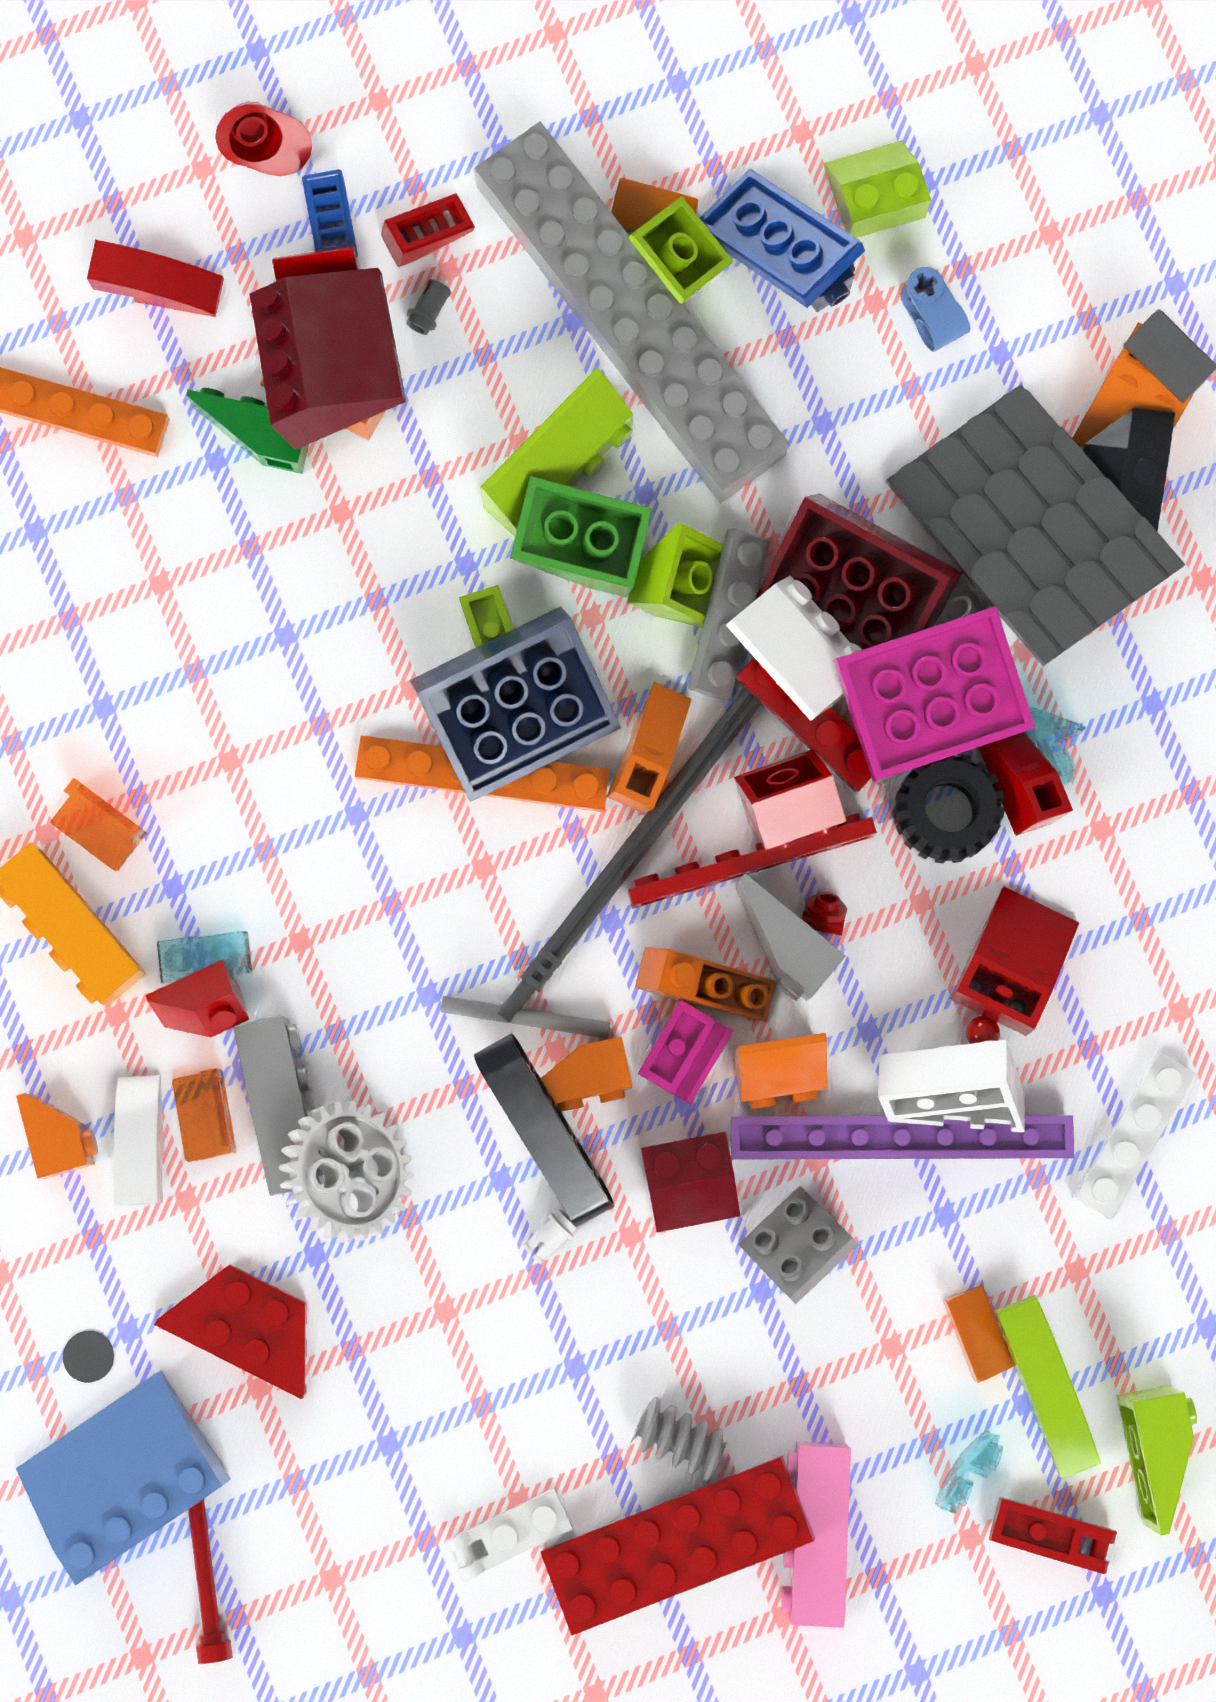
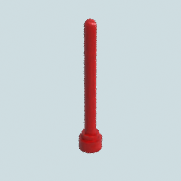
(213, 1642)

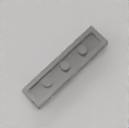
(732, 592)

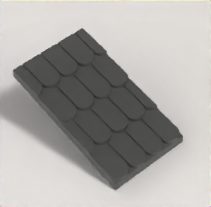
(1034, 524)

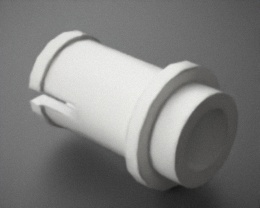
(552, 1234)

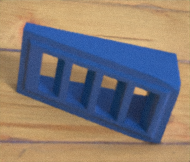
(322, 183)

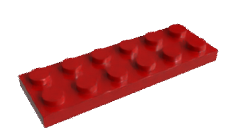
(677, 1545)

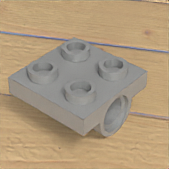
(798, 1244)

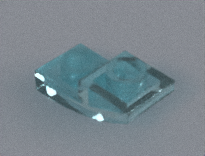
(192, 953)
(977, 1458)

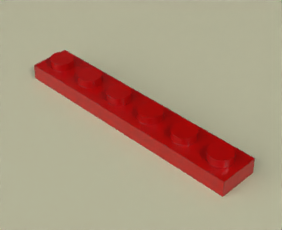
(732, 865)

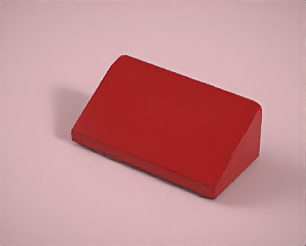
(315, 262)

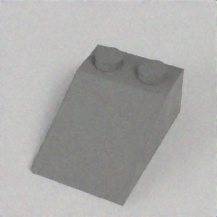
(791, 946)

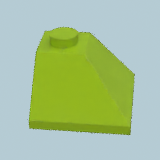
(677, 576)

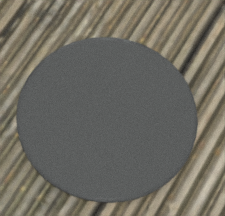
(88, 1356)

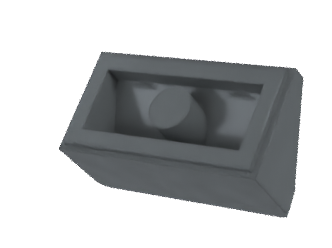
(1170, 355)

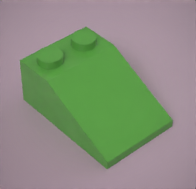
(581, 536)

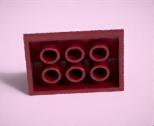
(326, 352)
(861, 573)

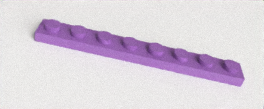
(878, 1139)

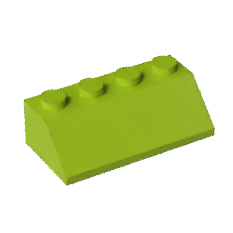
(561, 448)

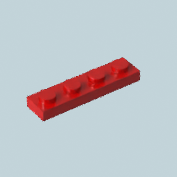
(826, 734)

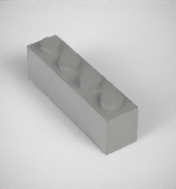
(274, 1091)

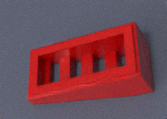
(416, 248)

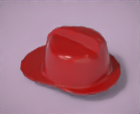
(263, 139)

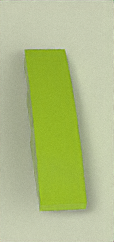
(1048, 1386)

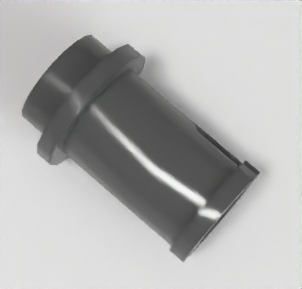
(428, 307)

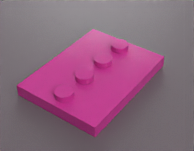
(934, 693)

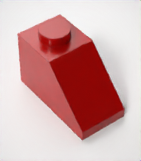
(201, 1002)

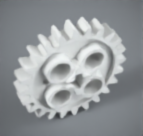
(330, 1204)

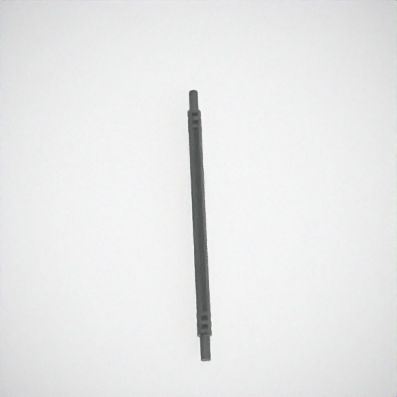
(631, 852)

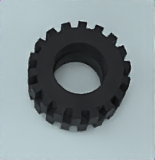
(942, 844)

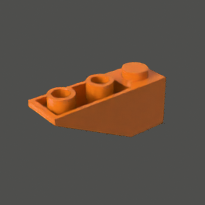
(650, 749)
(704, 983)
(590, 1072)

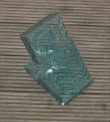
(1048, 734)

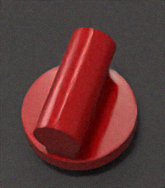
(825, 913)

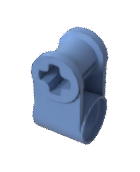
(936, 315)

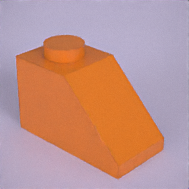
(55, 1138)

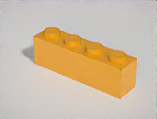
(69, 926)

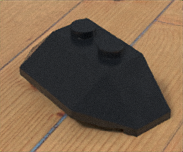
(1136, 457)

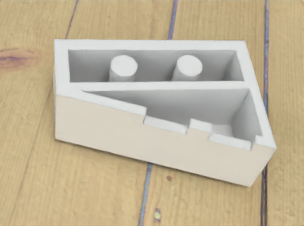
(953, 1084)

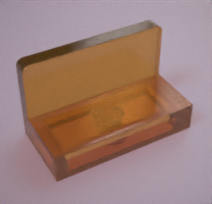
(97, 826)
(204, 1115)

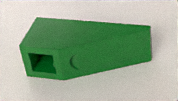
(249, 427)

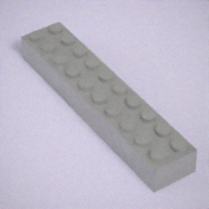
(630, 312)

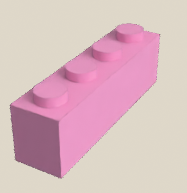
(819, 1567)

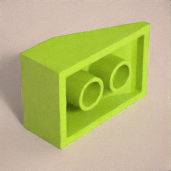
(1158, 1444)

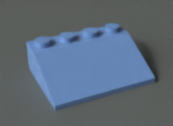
(120, 1477)

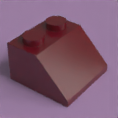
(691, 1181)

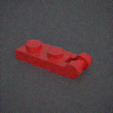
(1051, 1535)

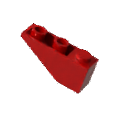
(1028, 782)

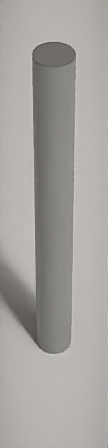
(527, 1017)

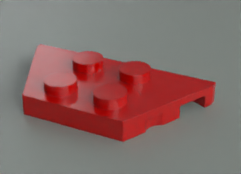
(246, 1326)

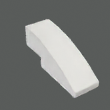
(138, 1141)

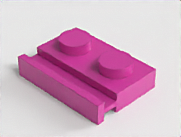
(685, 1052)

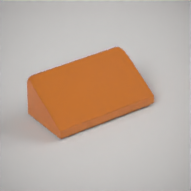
(639, 202)
(978, 1333)

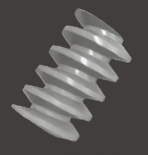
(680, 1439)

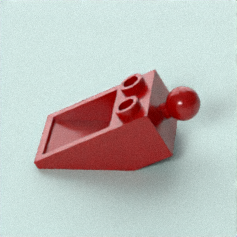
(1013, 961)

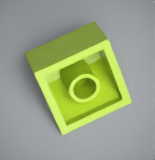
(878, 189)
(681, 250)

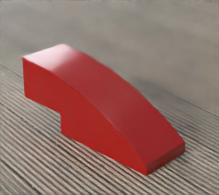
(154, 279)

